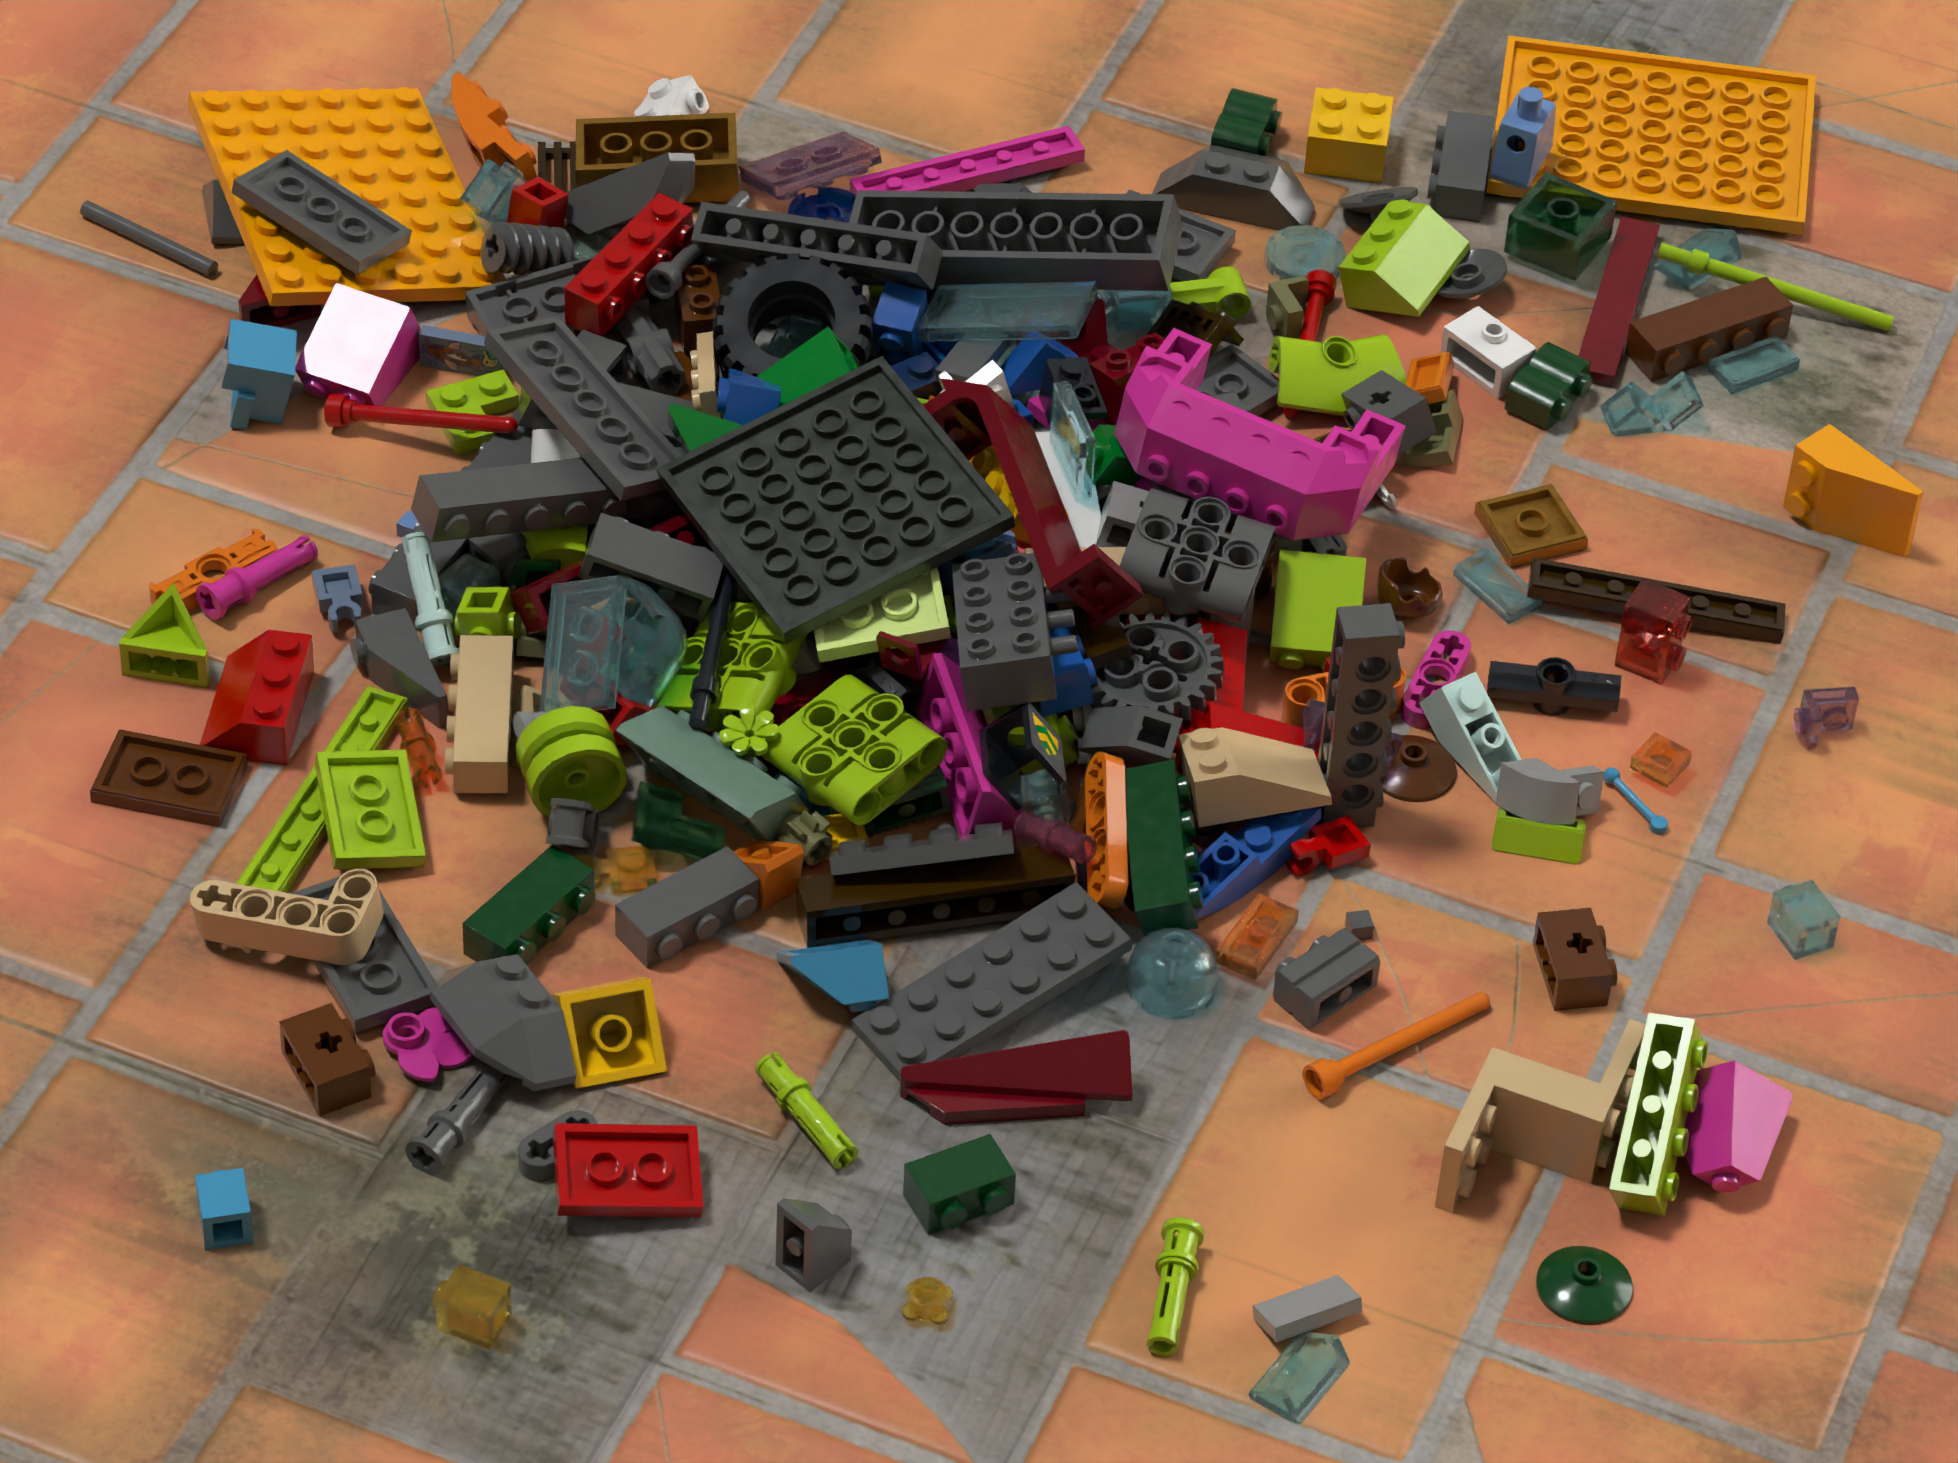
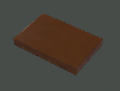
(169, 778)

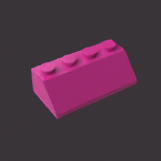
(945, 712)

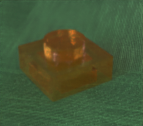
(1660, 760)

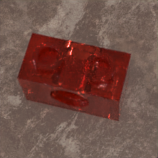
(1653, 632)

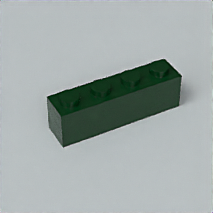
(1160, 847)

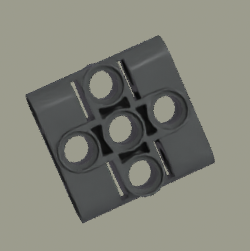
(1197, 554)

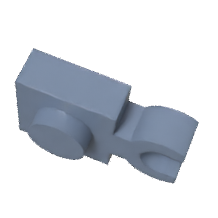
(338, 594)

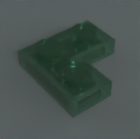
(661, 825)

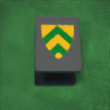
(1003, 759)

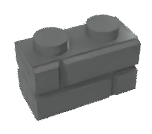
(1325, 977)

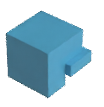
(258, 371)

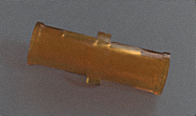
(419, 747)

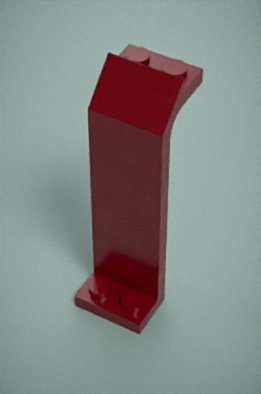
(981, 418)

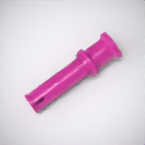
(243, 583)

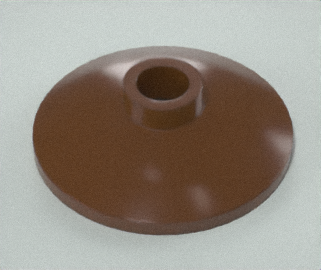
(1419, 770)

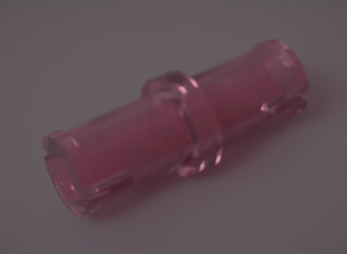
(1055, 837)

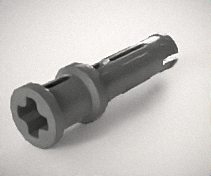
(449, 1127)

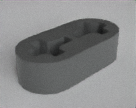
(541, 1144)

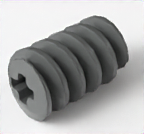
(524, 248)

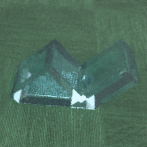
(1636, 412)

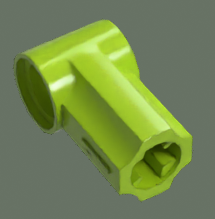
(1220, 291)

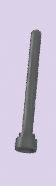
(666, 277)

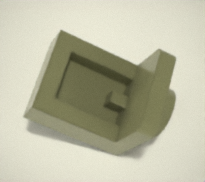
(1286, 305)

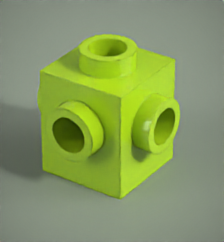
(487, 613)

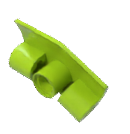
(1318, 372)

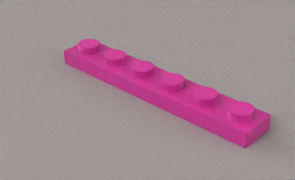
(980, 165)

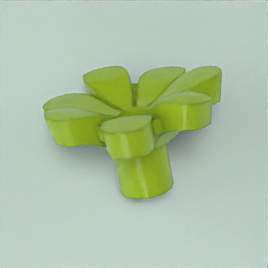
(749, 732)

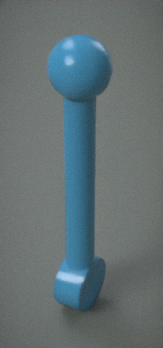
(1658, 823)

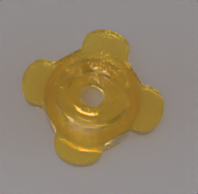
(926, 1291)

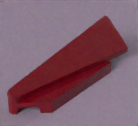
(1024, 1080)

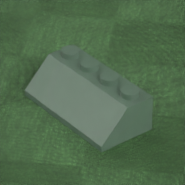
(712, 772)

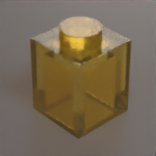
(472, 1306)

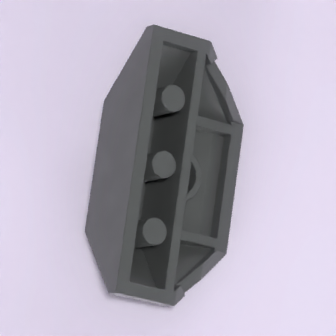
(1238, 188)
(615, 200)
(508, 1020)

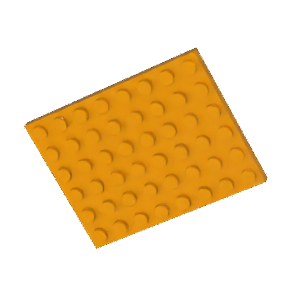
(1670, 132)
(374, 146)

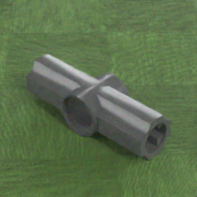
(650, 352)

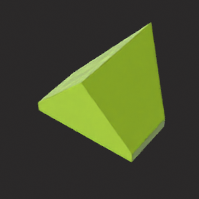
(165, 644)

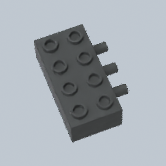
(1007, 631)

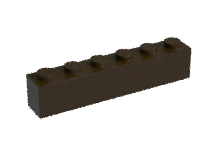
(927, 896)

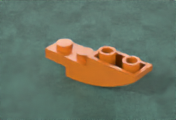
(485, 128)

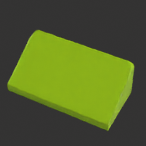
(1538, 839)

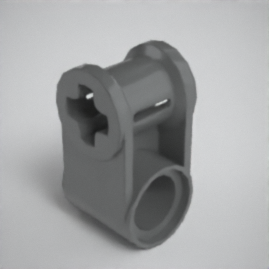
(572, 824)

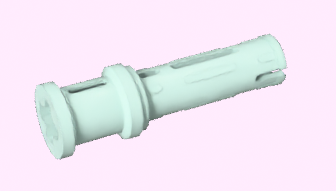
(432, 618)

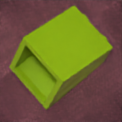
(1306, 604)

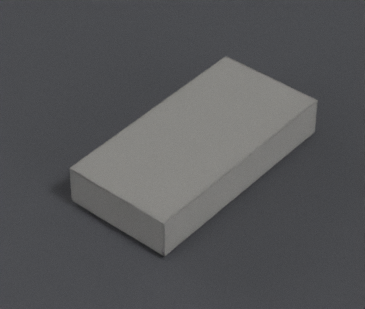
(1307, 1308)

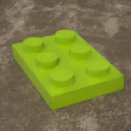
(370, 809)

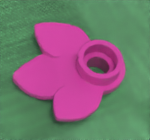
(424, 1044)

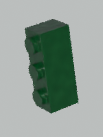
(530, 908)

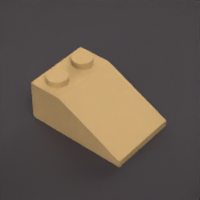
(1248, 776)

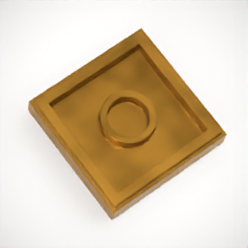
(1531, 525)

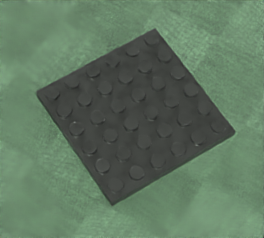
(835, 499)

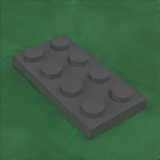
(321, 212)
(940, 847)
(385, 981)

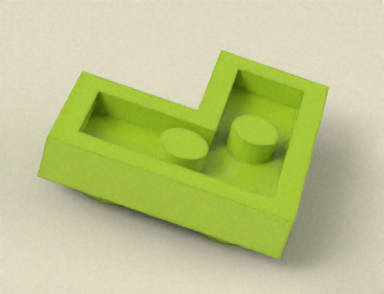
(478, 395)

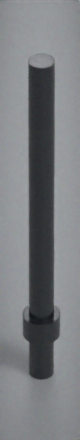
(705, 685)

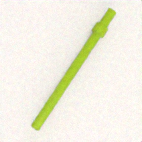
(1699, 263)

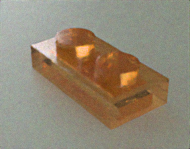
(1257, 936)

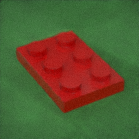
(627, 1170)

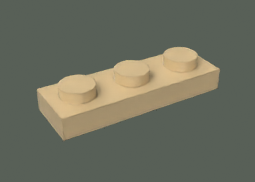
(705, 375)

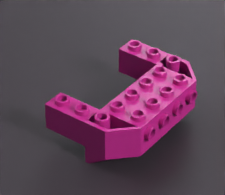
(1242, 459)

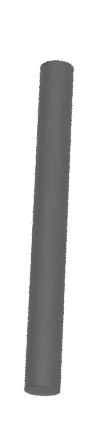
(149, 238)

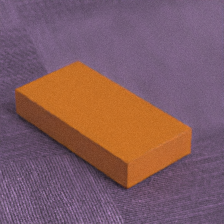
(1431, 376)

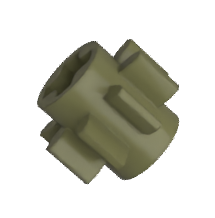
(810, 833)

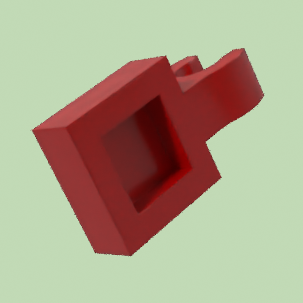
(1332, 842)

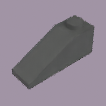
(399, 663)

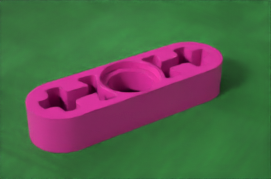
(1435, 665)

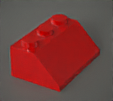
(262, 697)

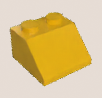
(613, 1031)

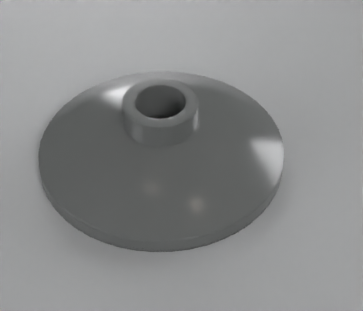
(1376, 201)
(1475, 274)

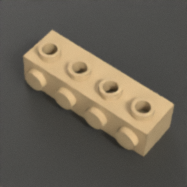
(482, 714)

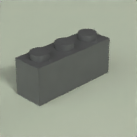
(1461, 165)
(674, 569)
(687, 907)

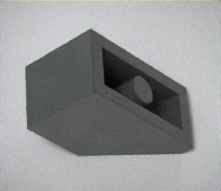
(810, 1242)

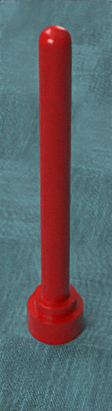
(1320, 293)
(343, 412)

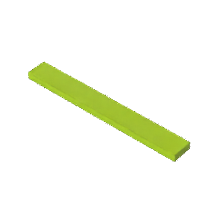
(303, 821)

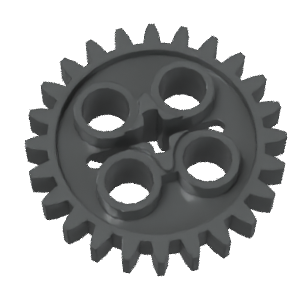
(1169, 668)

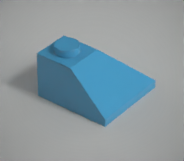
(843, 971)

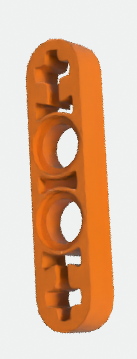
(1108, 826)

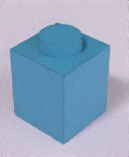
(224, 1208)

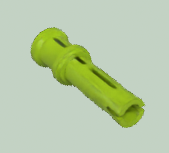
(1176, 1269)

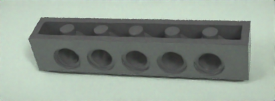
(859, 249)
(1358, 710)

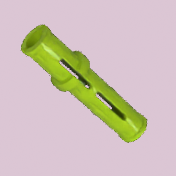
(795, 1096)

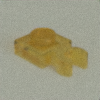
(623, 869)

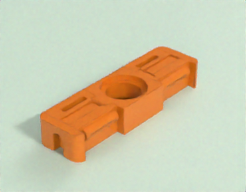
(237, 555)

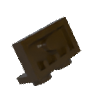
(1197, 322)

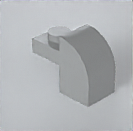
(1547, 794)

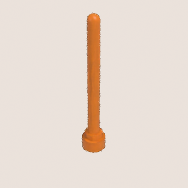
(1325, 1076)

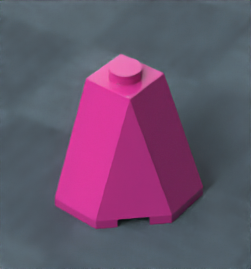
(1734, 1125)

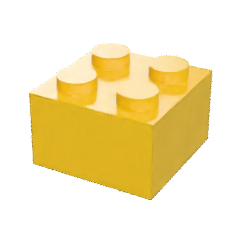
(1348, 134)

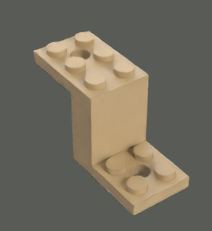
(1539, 1117)

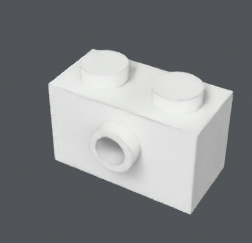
(1486, 350)

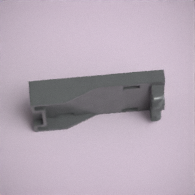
(526, 298)

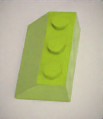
(1401, 260)

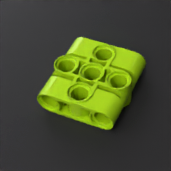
(751, 669)
(855, 749)

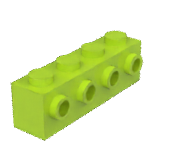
(1657, 1114)

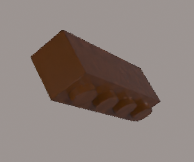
(1707, 328)

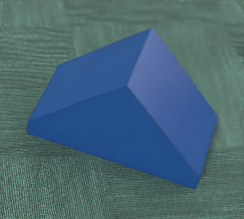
(1027, 362)

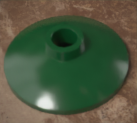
(1584, 1285)

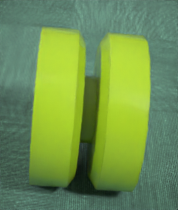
(571, 757)

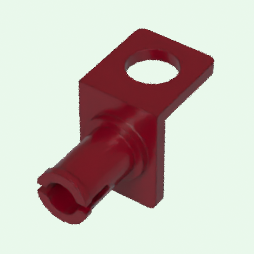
(907, 657)

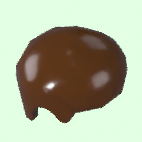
(1408, 591)

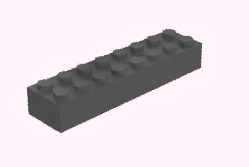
(1036, 236)

